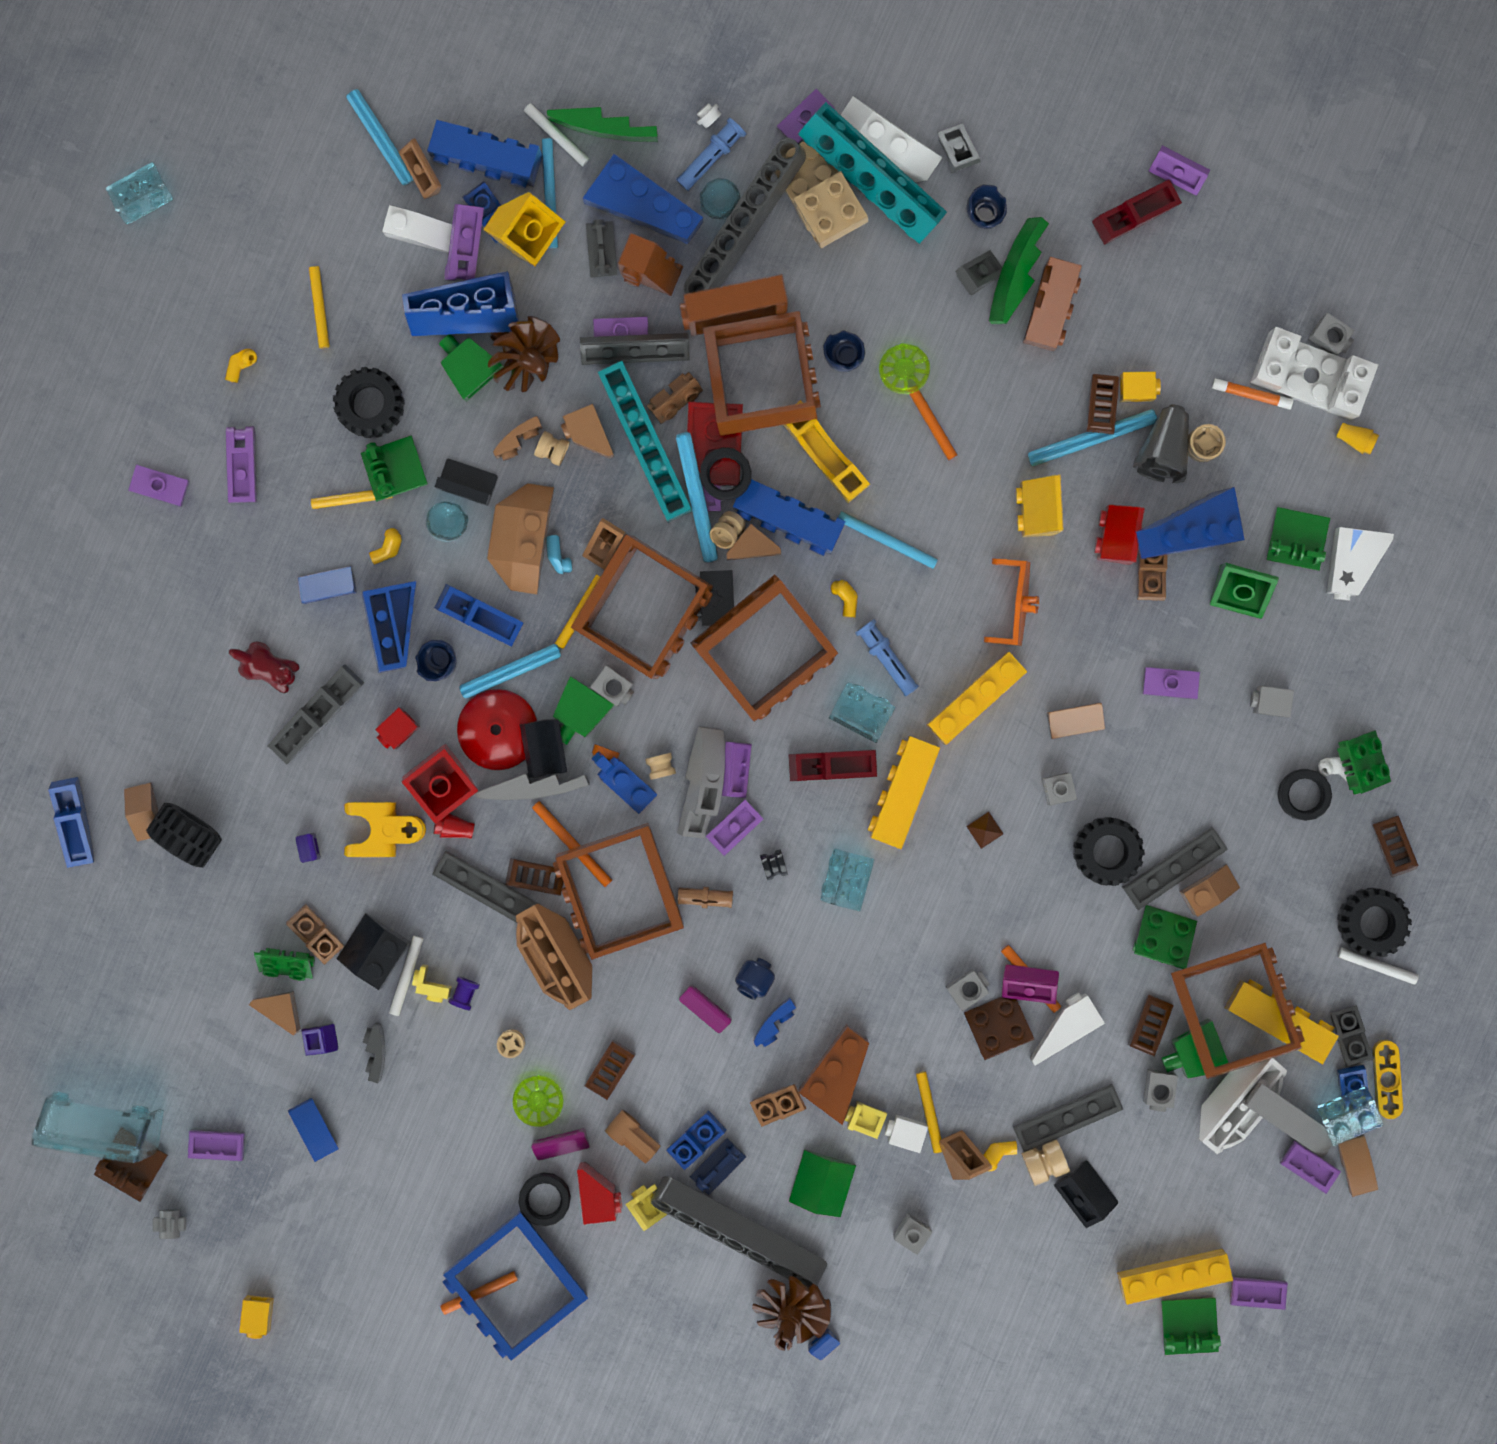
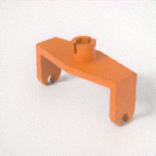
(1022, 603)

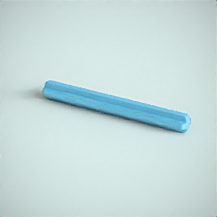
(1091, 438)
(696, 496)

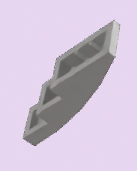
(523, 788)
(1289, 1119)

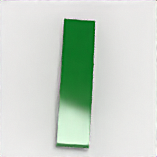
(591, 122)
(1014, 276)

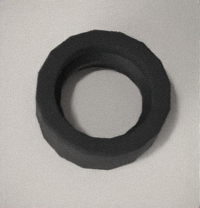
(718, 454)
(1325, 790)
(527, 1211)

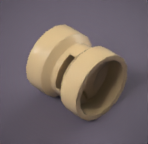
(546, 445)
(728, 528)

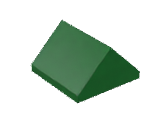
(1243, 590)
(822, 1184)

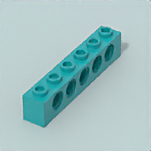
(871, 160)
(645, 441)

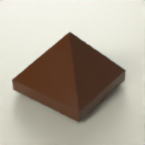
(984, 830)

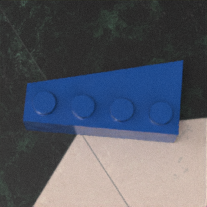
(485, 154)
(636, 198)
(463, 307)
(790, 517)
(1200, 525)

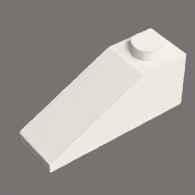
(417, 229)
(1070, 1024)

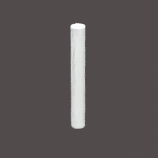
(556, 134)
(1377, 965)
(406, 975)

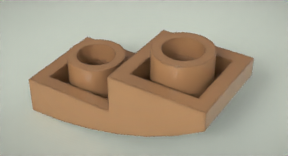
(510, 444)
(1152, 578)
(315, 934)
(778, 1105)
(1358, 1166)

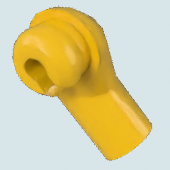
(238, 362)
(390, 547)
(848, 595)
(998, 1150)

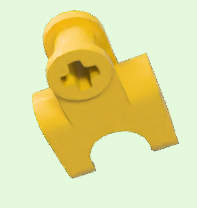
(385, 829)

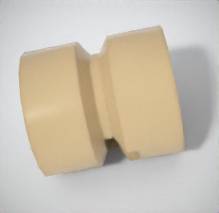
(1205, 443)
(1045, 1162)

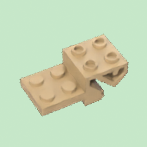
(823, 199)

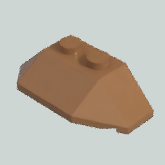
(520, 537)
(554, 956)

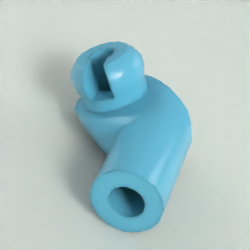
(554, 555)

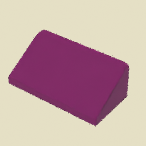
(1030, 984)
(705, 1009)
(560, 1144)

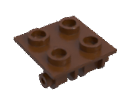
(998, 1026)
(131, 1177)

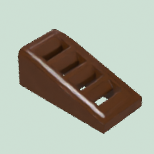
(1107, 387)
(1412, 862)
(512, 872)
(1156, 1039)
(623, 1052)

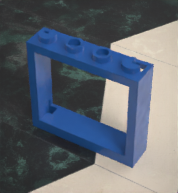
(470, 1305)

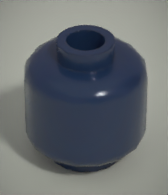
(755, 978)

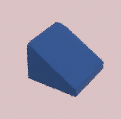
(824, 1345)

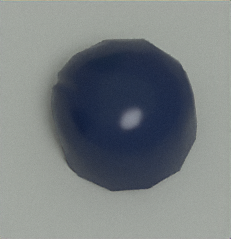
(986, 207)
(844, 351)
(436, 660)

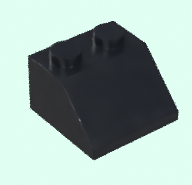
(373, 951)

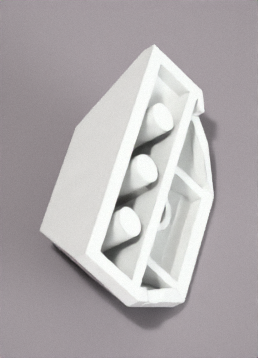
(901, 148)
(1224, 1116)

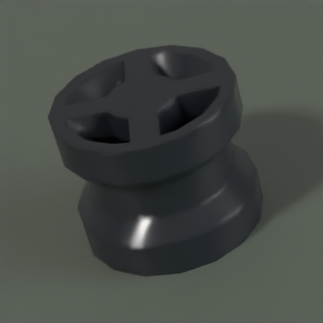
(774, 865)

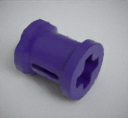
(464, 993)

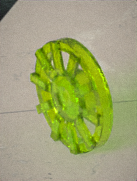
(904, 368)
(538, 1101)

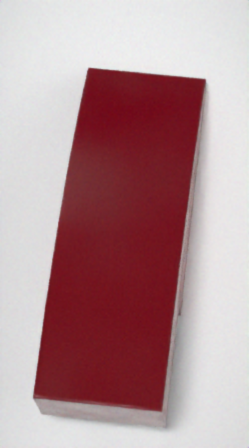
(1136, 211)
(832, 765)

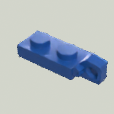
(624, 782)

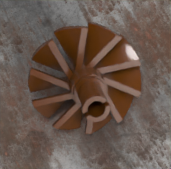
(527, 349)
(798, 1312)

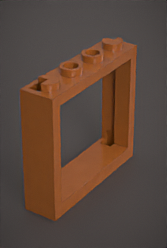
(733, 304)
(754, 330)
(604, 588)
(737, 617)
(579, 916)
(1277, 984)

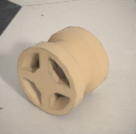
(660, 766)
(508, 1047)

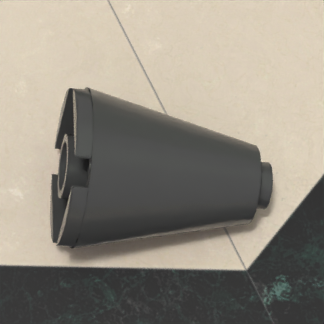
(1166, 447)

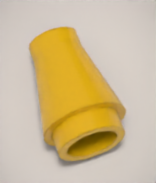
(1358, 437)

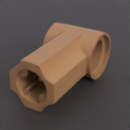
(627, 1132)

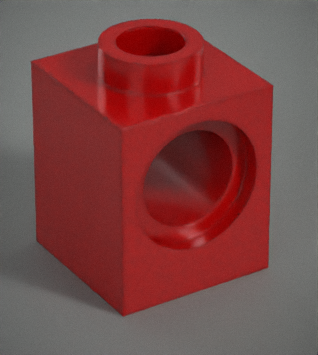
(396, 729)

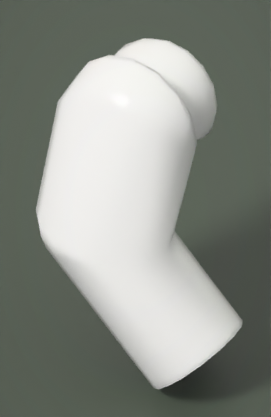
(1332, 766)

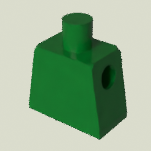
(467, 365)
(580, 710)
(1187, 1055)

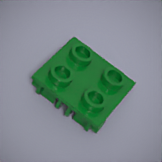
(393, 468)
(1298, 539)
(1367, 762)
(1165, 937)
(273, 964)
(1190, 1326)

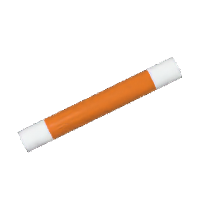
(1252, 393)

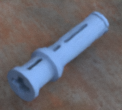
(719, 145)
(879, 646)

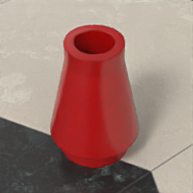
(454, 827)

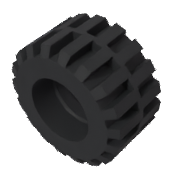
(351, 386)
(184, 835)
(1132, 851)
(1394, 933)

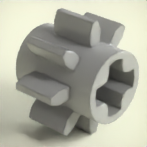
(169, 1224)

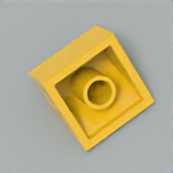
(525, 227)

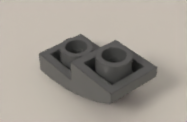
(1351, 1036)
(375, 1044)

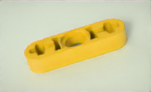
(1397, 1085)

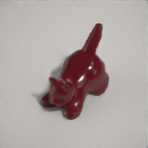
(260, 664)

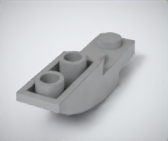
(706, 780)

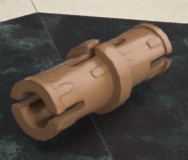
(705, 897)

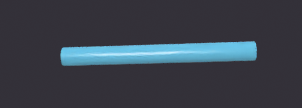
(549, 179)
(888, 540)

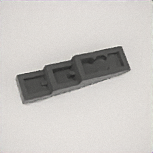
(315, 714)

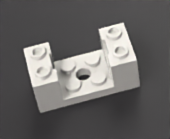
(1340, 382)

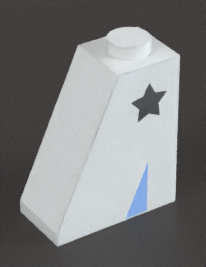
(1354, 560)

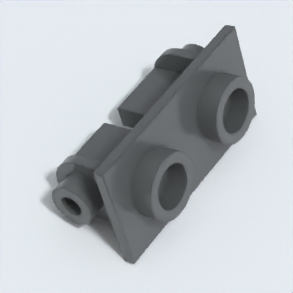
(601, 248)

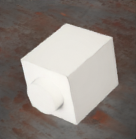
(906, 1133)

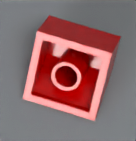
(1119, 536)
(439, 783)
(597, 1196)

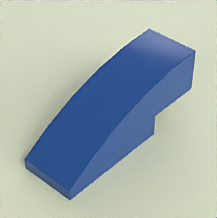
(478, 615)
(71, 822)

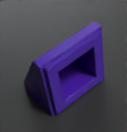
(307, 847)
(319, 1039)

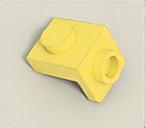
(434, 991)
(865, 1119)
(642, 1209)

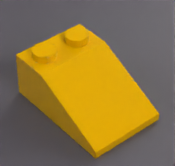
(1040, 507)

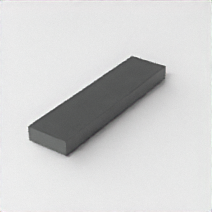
(634, 348)
(1175, 868)
(481, 886)
(1068, 1118)

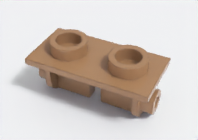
(666, 406)

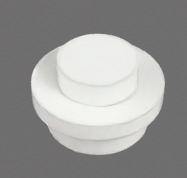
(708, 115)

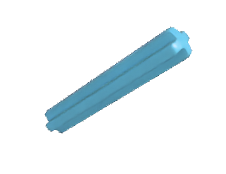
(379, 136)
(510, 671)

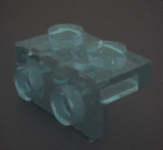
(139, 193)
(862, 712)
(847, 879)
(1349, 1116)

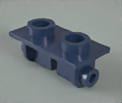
(717, 1167)

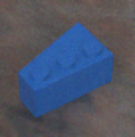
(389, 623)

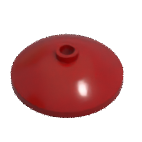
(475, 726)

